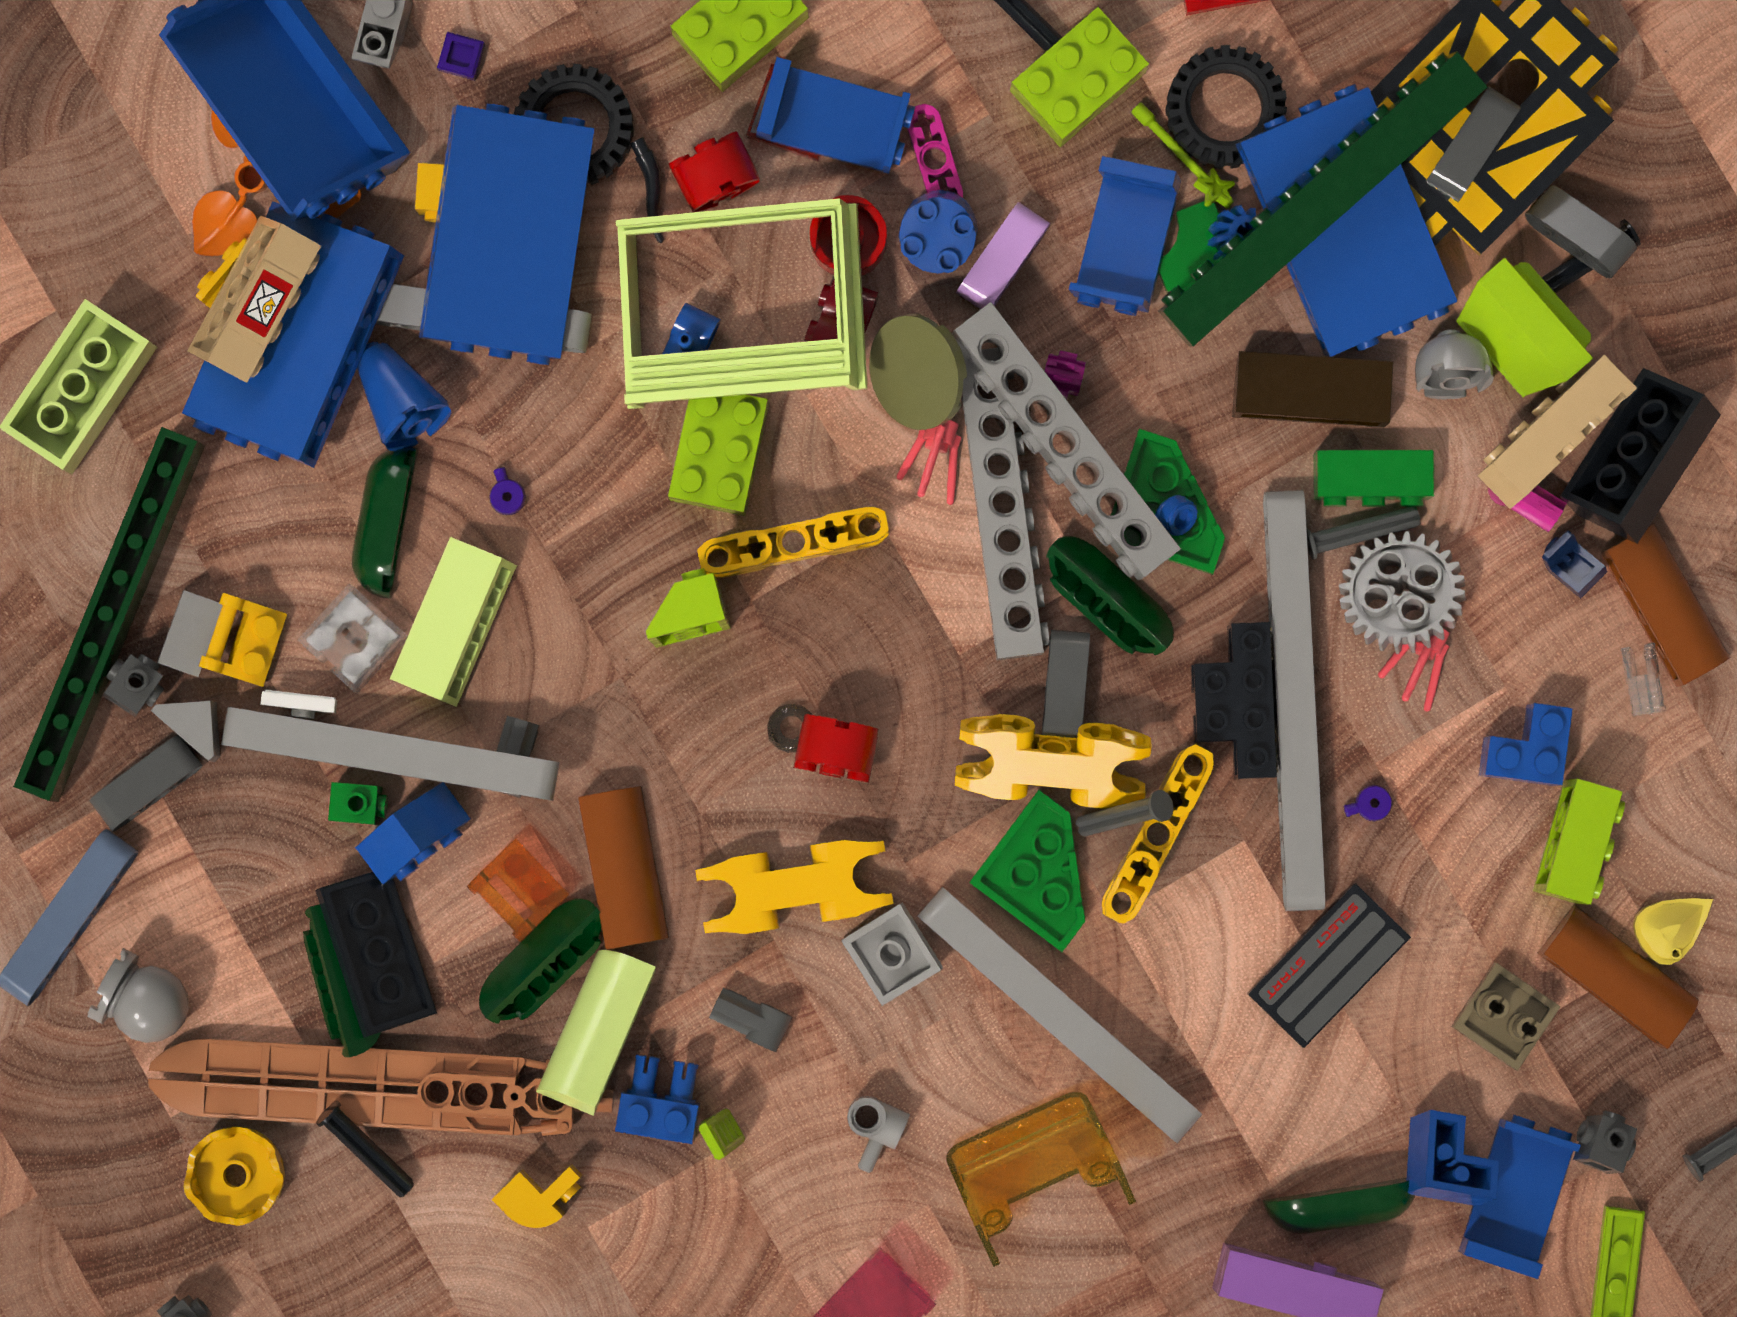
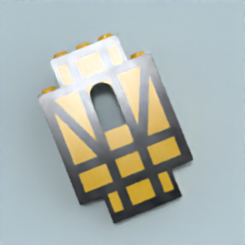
(1545, 134)

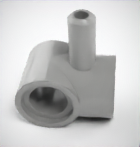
(885, 1131)

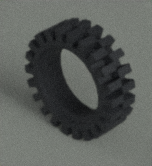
(1213, 63)
(606, 92)

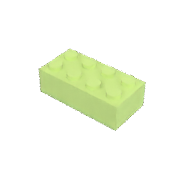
(78, 387)

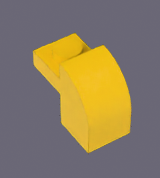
(531, 1205)

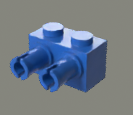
(657, 1116)

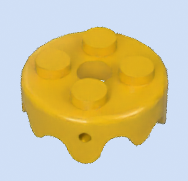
(207, 1182)

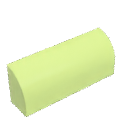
(453, 621)
(596, 1030)

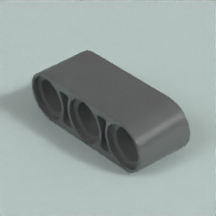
(1473, 144)
(1580, 231)
(1065, 683)
(146, 783)

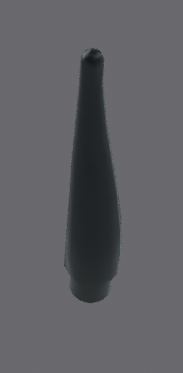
(652, 176)

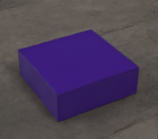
(461, 56)

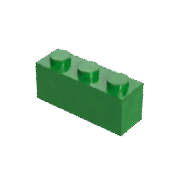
(1373, 477)

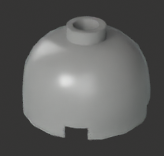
(1452, 365)

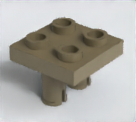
(1505, 1016)

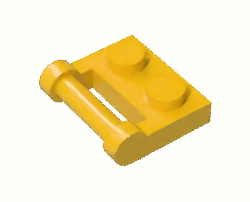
(253, 643)

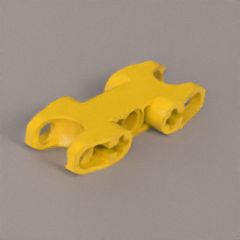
(815, 545)
(1028, 759)
(1154, 856)
(764, 891)

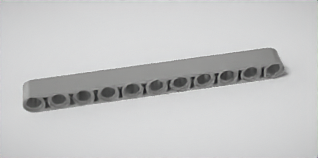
(1294, 700)

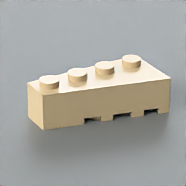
(1555, 430)

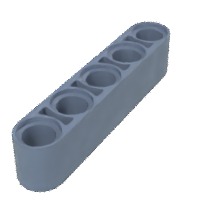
(67, 917)

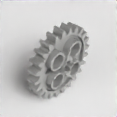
(1389, 622)

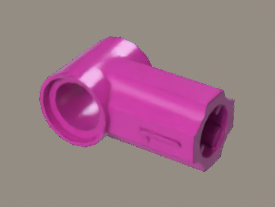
(1537, 507)

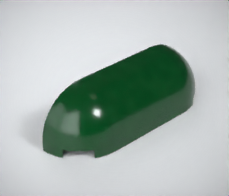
(383, 520)
(1108, 597)
(542, 962)
(332, 989)
(1340, 1207)

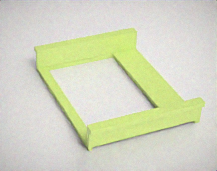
(755, 367)

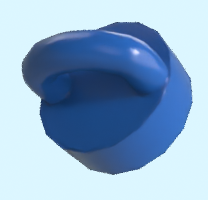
(1177, 514)

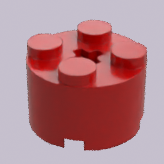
(715, 172)
(871, 236)
(836, 748)

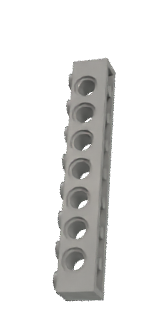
(1132, 511)
(1008, 640)

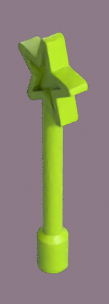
(1210, 183)

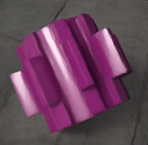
(1065, 372)

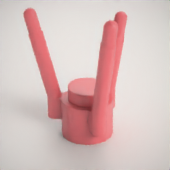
(937, 441)
(1437, 648)

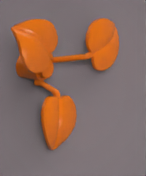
(222, 219)

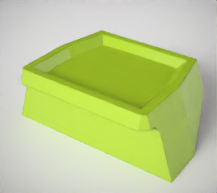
(1525, 328)

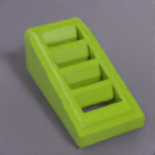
(721, 1133)

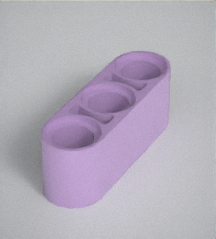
(1003, 257)

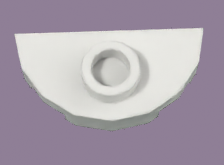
(301, 704)

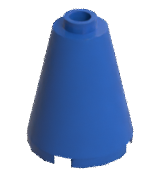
(399, 397)

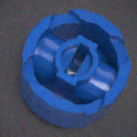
(938, 232)

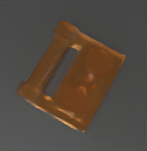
(527, 880)

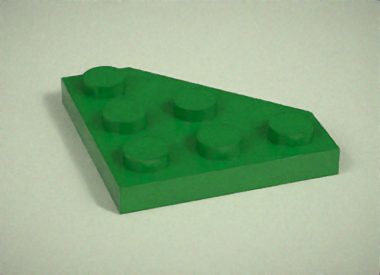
(1160, 472)
(1037, 872)

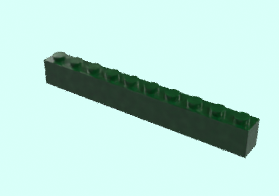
(1322, 198)
(109, 615)

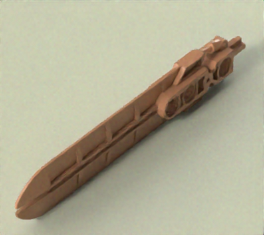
(364, 1108)

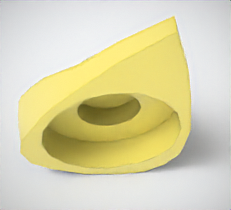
(1670, 927)

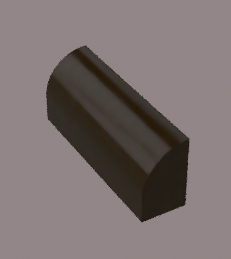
(1312, 389)

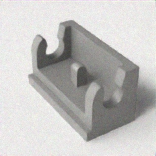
(189, 633)

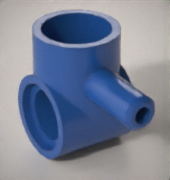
(692, 331)

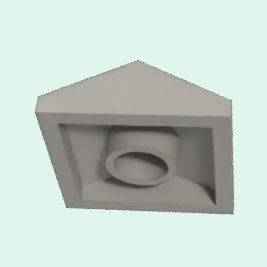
(892, 954)

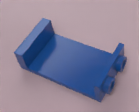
(834, 118)
(1127, 236)
(1530, 1177)

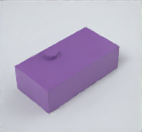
(1293, 1286)

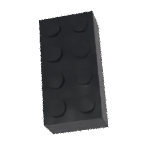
(1640, 455)

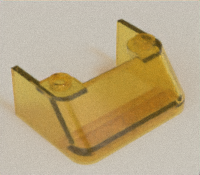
(1030, 1156)

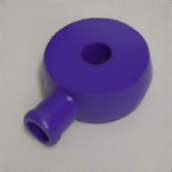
(503, 487)
(1363, 807)

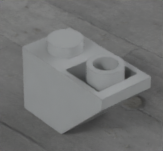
(381, 31)

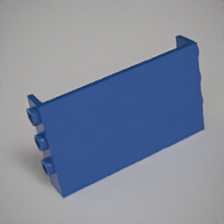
(285, 99)
(506, 232)
(1378, 259)
(314, 357)

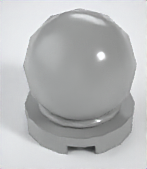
(143, 1001)

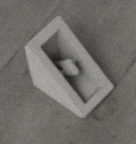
(195, 724)

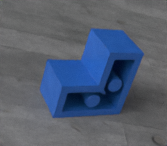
(1540, 753)
(413, 834)
(1439, 1165)

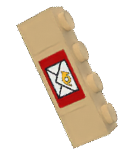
(255, 299)

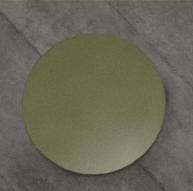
(917, 371)

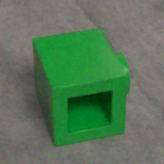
(357, 803)

